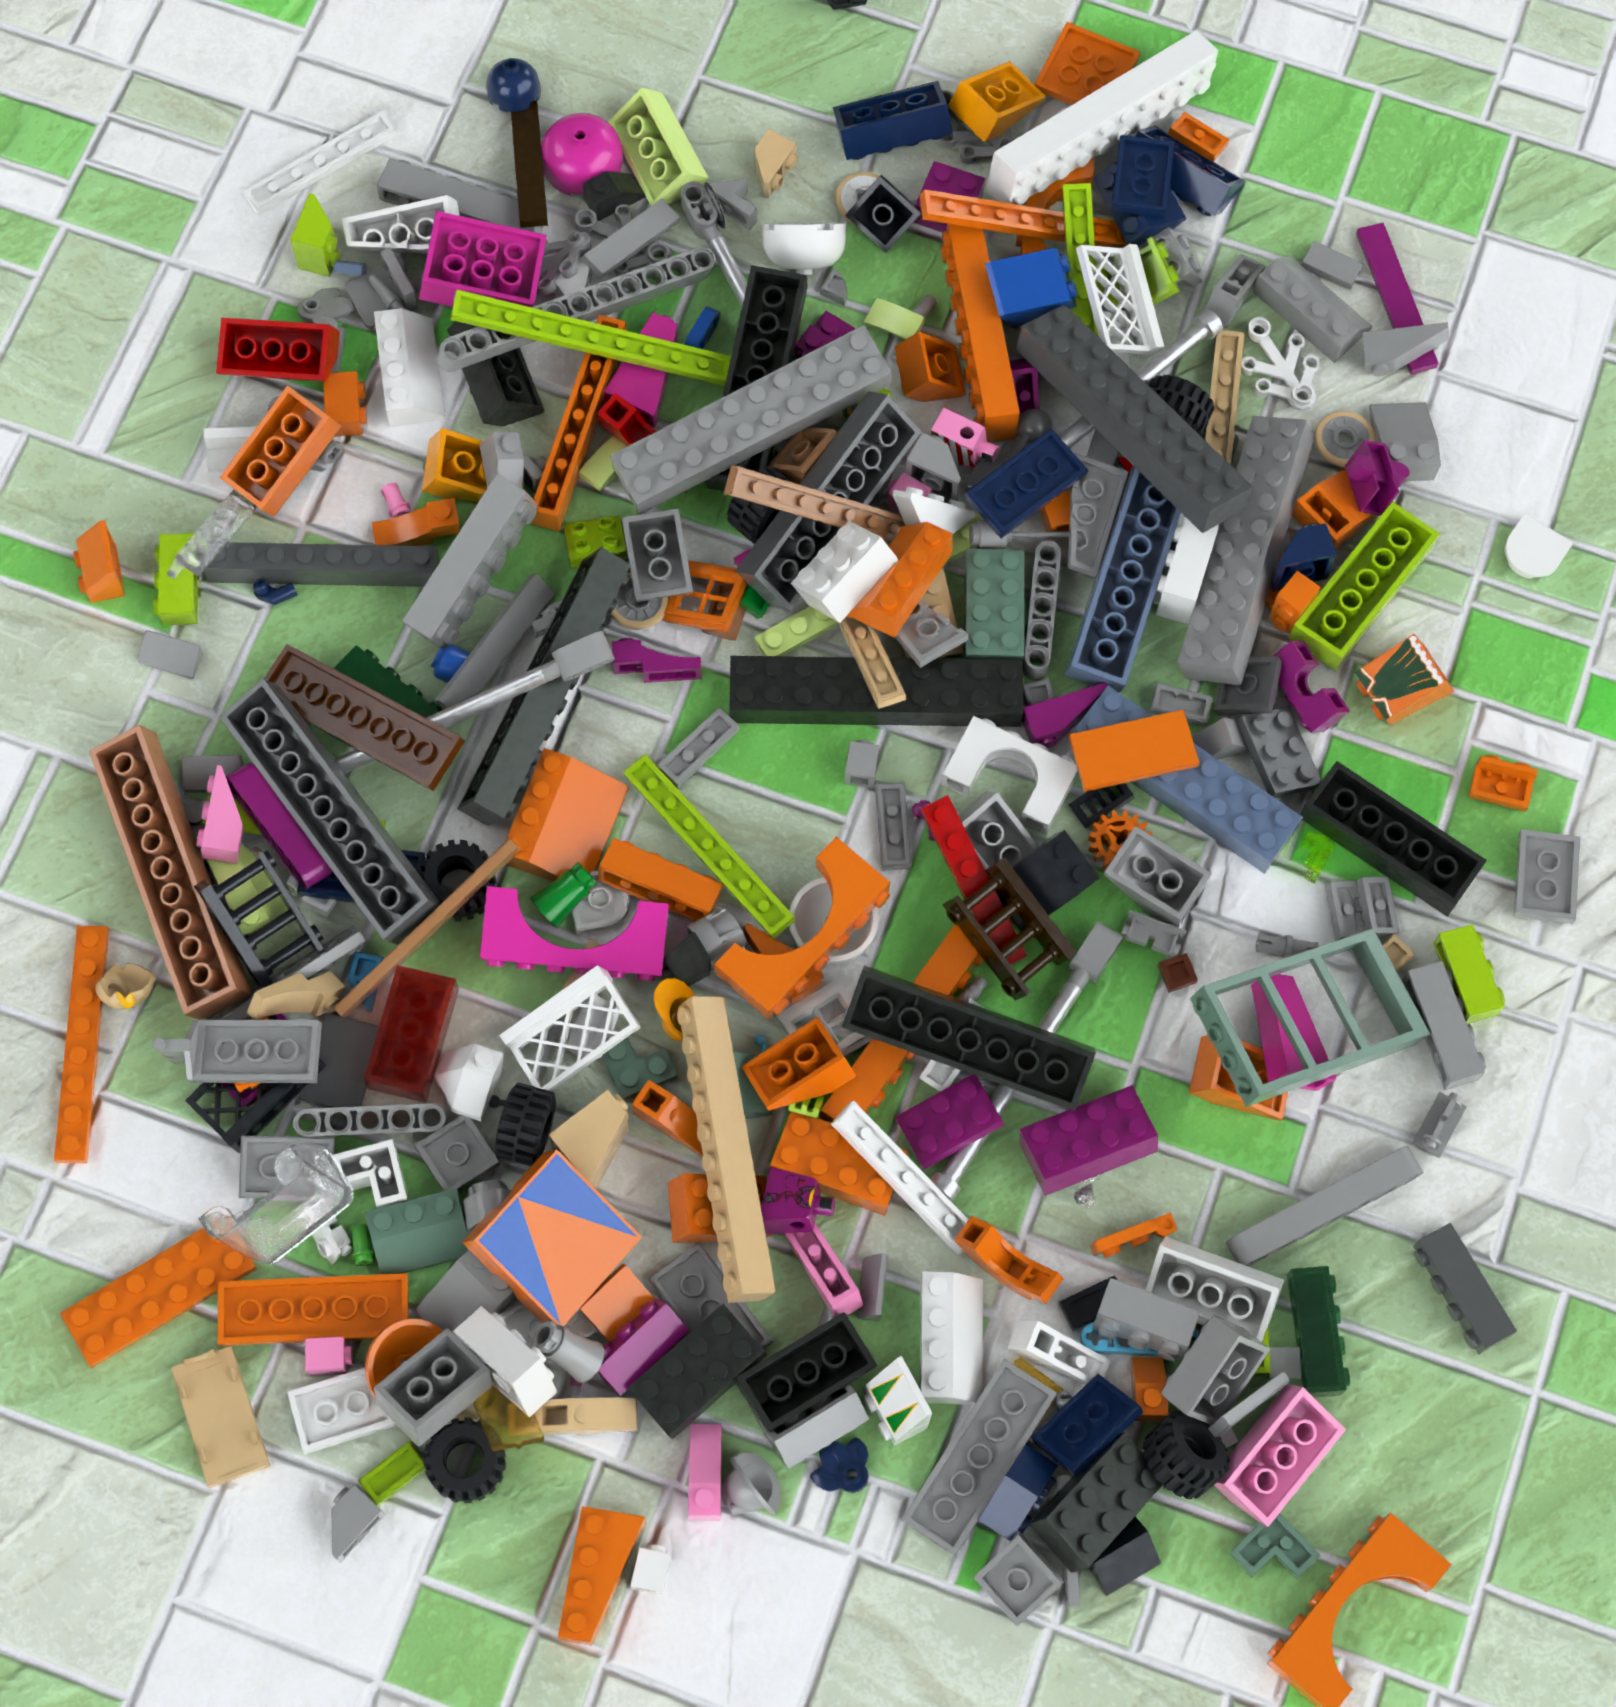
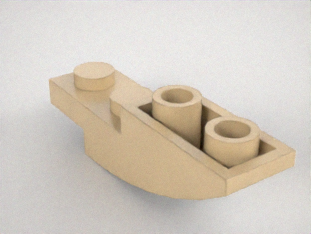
(588, 1416)

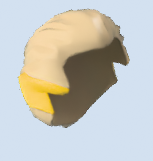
(125, 986)

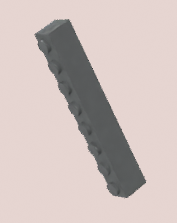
(324, 564)

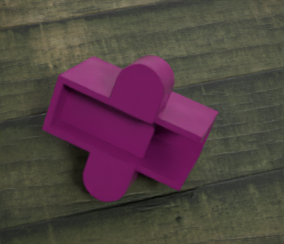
(1374, 477)

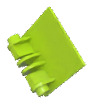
(590, 535)

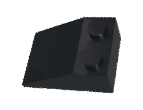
(1053, 874)

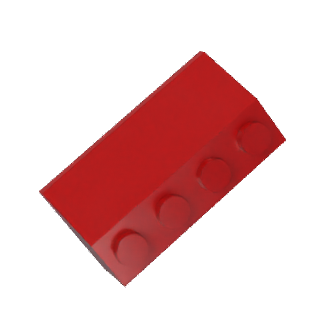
(277, 349)

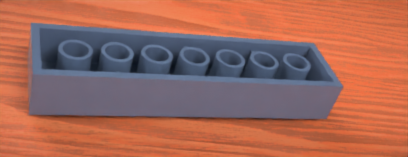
(1124, 585)
(1209, 795)

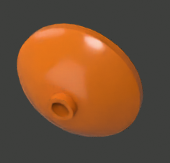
(396, 1343)

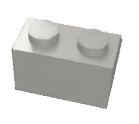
(934, 466)

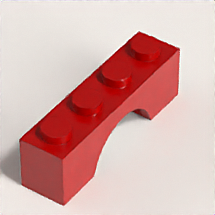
(624, 421)

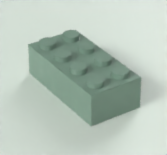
(994, 604)

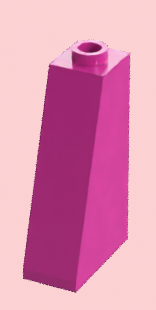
(643, 385)
(1277, 1049)

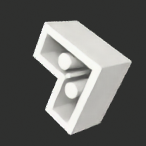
(375, 1167)

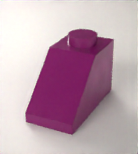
(1026, 384)

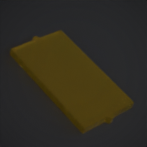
(505, 1423)

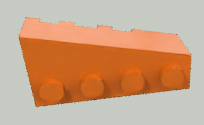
(598, 1562)

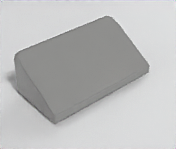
(170, 654)
(199, 768)
(872, 1286)

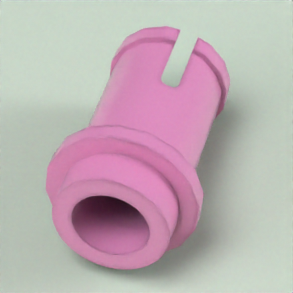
(395, 500)

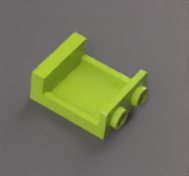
(1159, 275)

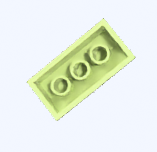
(656, 147)

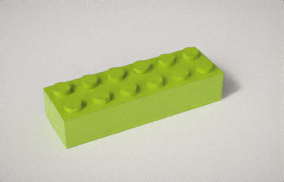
(1364, 585)

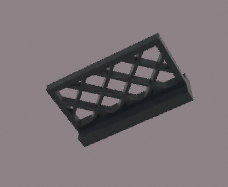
(256, 1116)

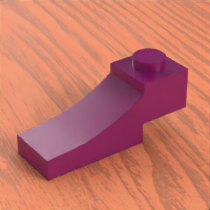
(655, 666)

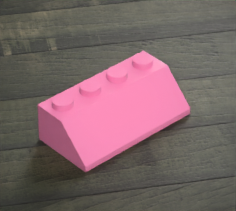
(1279, 1454)

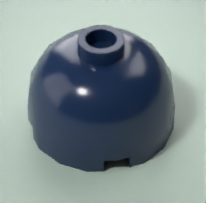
(513, 85)

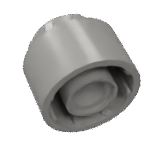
(481, 1200)

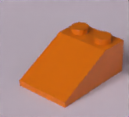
(799, 1067)
(1215, 1085)

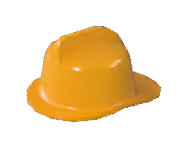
(667, 998)

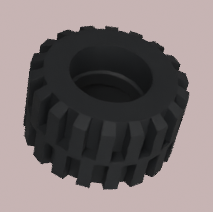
(1185, 399)
(752, 518)
(452, 858)
(525, 1124)
(1185, 1455)
(462, 1488)

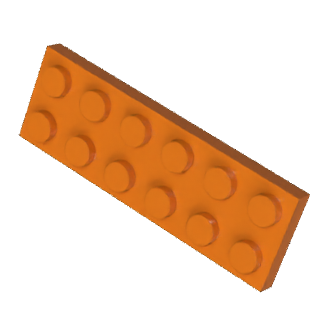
(152, 1295)
(309, 1308)

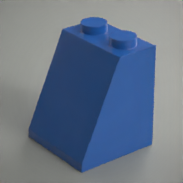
(1031, 285)

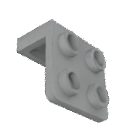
(1179, 256)
(392, 274)

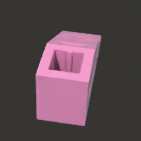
(223, 825)

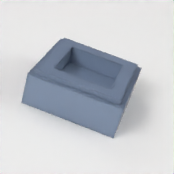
(350, 267)

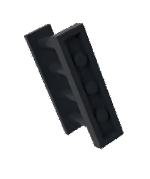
(231, 919)

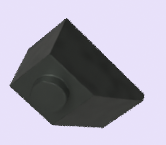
(610, 190)
(687, 961)

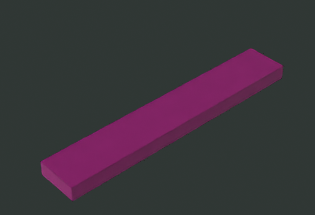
(1393, 287)

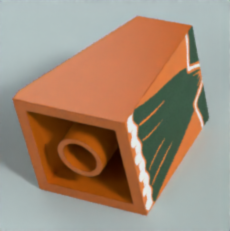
(1403, 680)

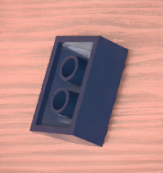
(1136, 227)

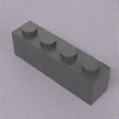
(1464, 1289)

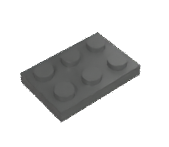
(1279, 752)

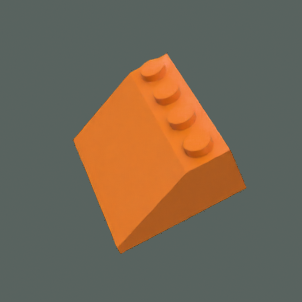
(564, 816)

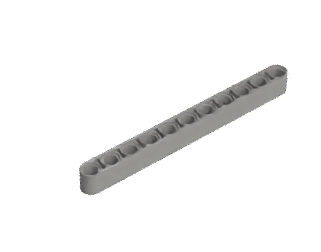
(588, 302)

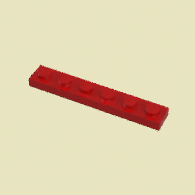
(966, 867)

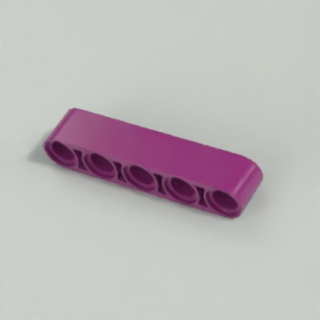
(277, 825)

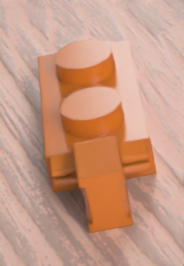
(1137, 1235)

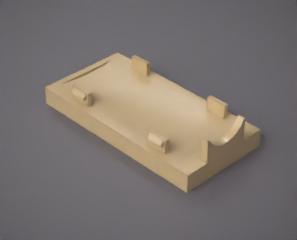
(220, 1416)

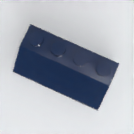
(893, 120)
(1196, 177)

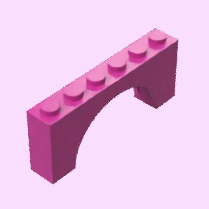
(511, 939)

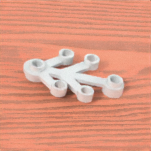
(1281, 369)

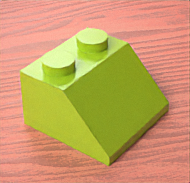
(314, 240)

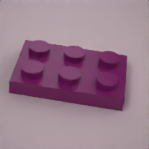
(949, 1121)

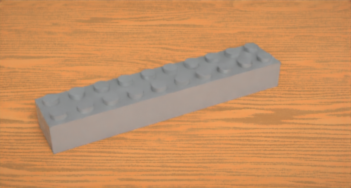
(751, 419)
(1246, 553)

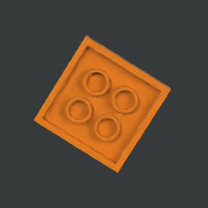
(1083, 64)

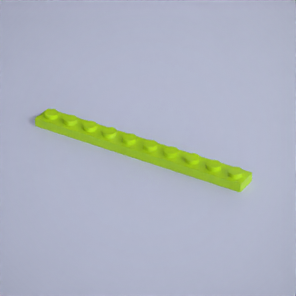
(590, 337)

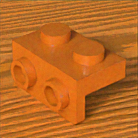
(1502, 782)

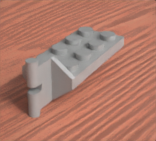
(247, 1051)

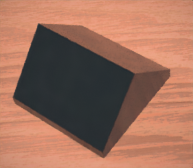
(883, 213)
(1125, 1558)

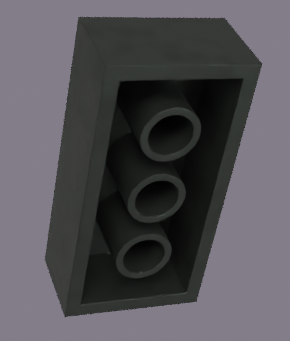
(697, 1371)
(1096, 1504)

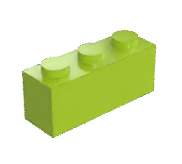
(179, 596)
(1472, 974)

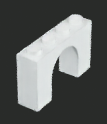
(986, 743)

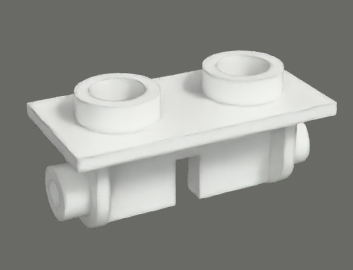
(332, 1242)

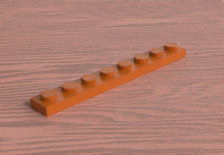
(1009, 218)
(81, 1046)

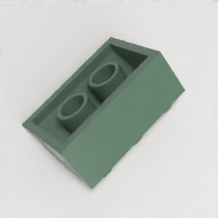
(418, 1232)

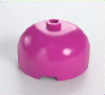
(579, 150)

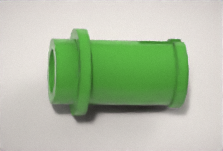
(362, 1246)

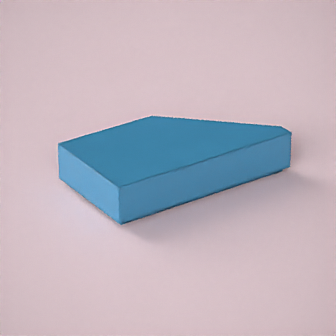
(361, 966)

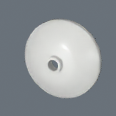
(811, 910)

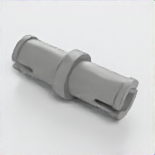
(1283, 946)

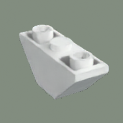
(932, 509)

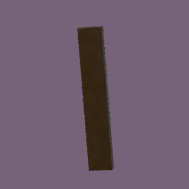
(529, 167)

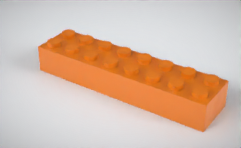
(981, 332)

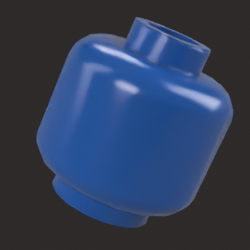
(448, 662)

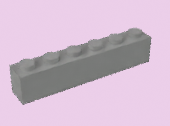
(407, 184)

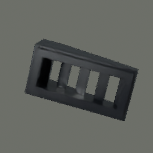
(1116, 804)

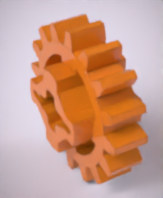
(1111, 835)

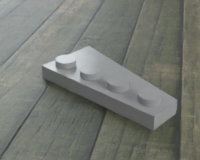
(1092, 514)
(929, 635)

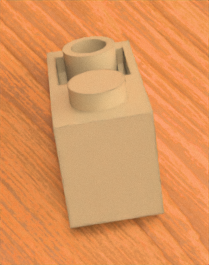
(772, 160)

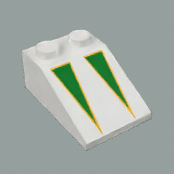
(897, 1403)

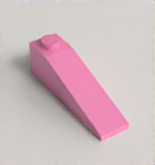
(825, 1271)

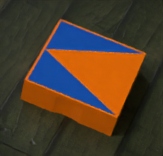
(552, 1239)

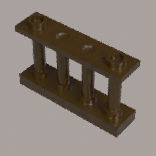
(1037, 925)

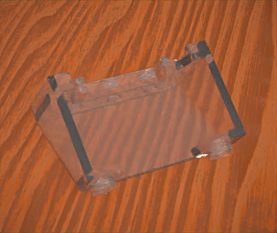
(306, 1200)

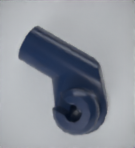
(272, 595)

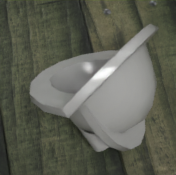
(751, 1485)

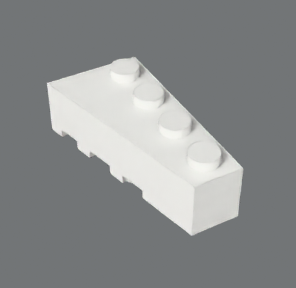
(401, 227)

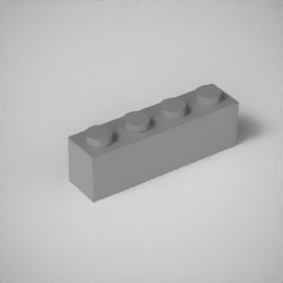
(1449, 1035)

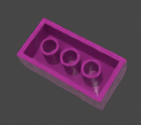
(1088, 1140)

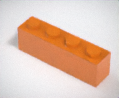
(658, 880)

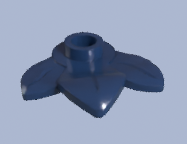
(838, 1463)

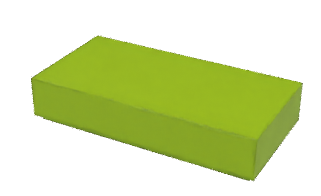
(392, 1473)

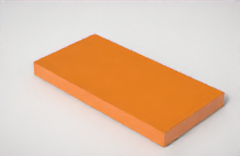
(1133, 750)

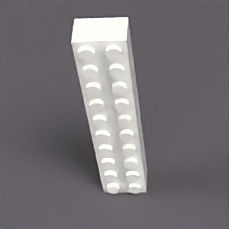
(1100, 118)

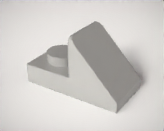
(732, 200)

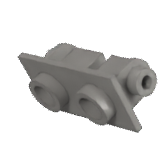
(1165, 935)
(1440, 1123)

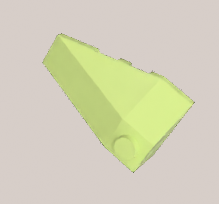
(247, 891)

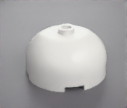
(804, 244)

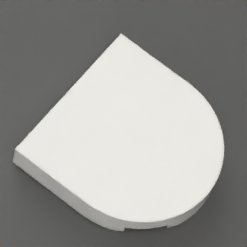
(1535, 548)
(600, 908)

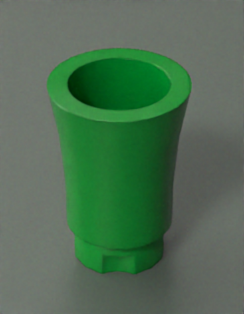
(564, 894)

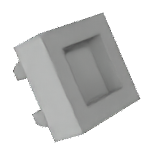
(533, 472)

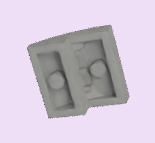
(1362, 907)

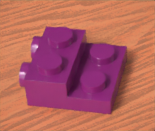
(823, 332)

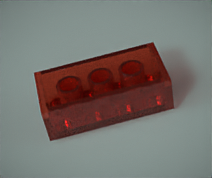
(411, 1034)

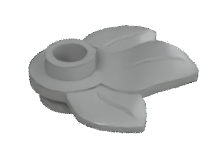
(324, 307)

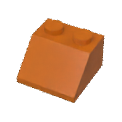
(929, 368)
(99, 564)

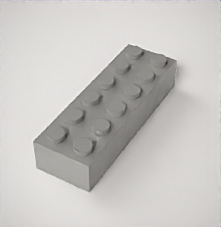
(471, 562)

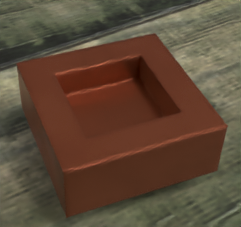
(1177, 972)

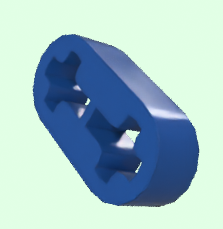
(703, 328)

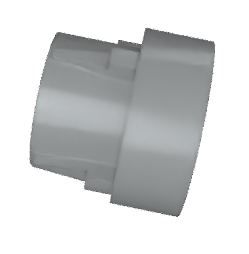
(717, 934)

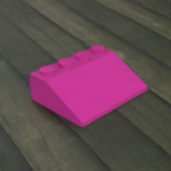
(481, 260)

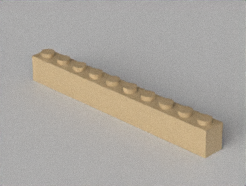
(725, 1150)

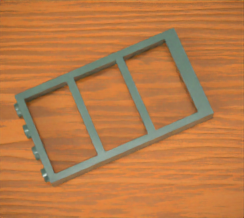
(1383, 979)

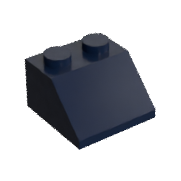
(1309, 553)

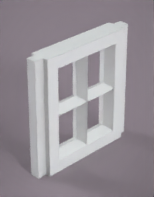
(812, 1004)

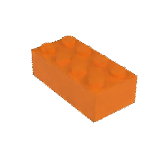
(280, 451)
(821, 1152)

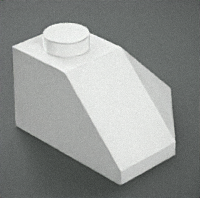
(469, 1078)

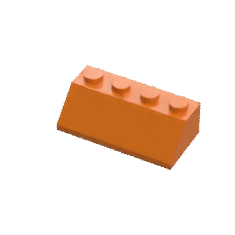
(921, 555)

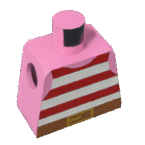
(965, 439)

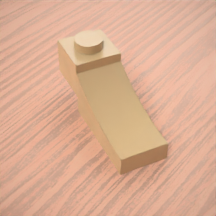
(298, 995)

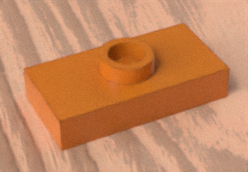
(1198, 137)

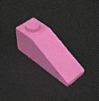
(705, 1472)

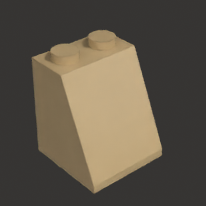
(593, 1136)

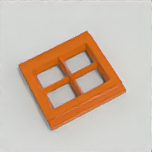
(702, 620)

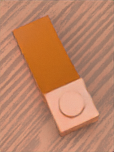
(420, 526)

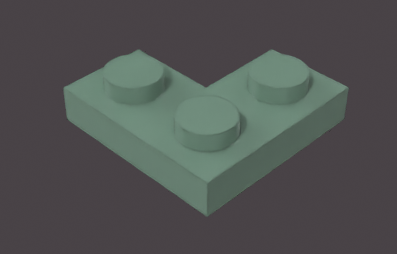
(632, 1073)
(1276, 1540)

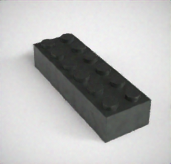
(1392, 838)

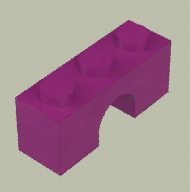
(1316, 710)

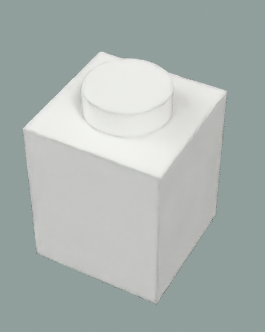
(651, 1570)

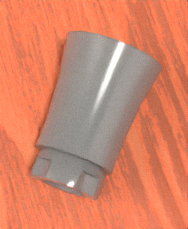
(570, 1351)

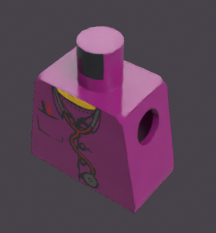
(793, 1203)

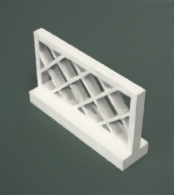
(1134, 297)
(562, 1007)

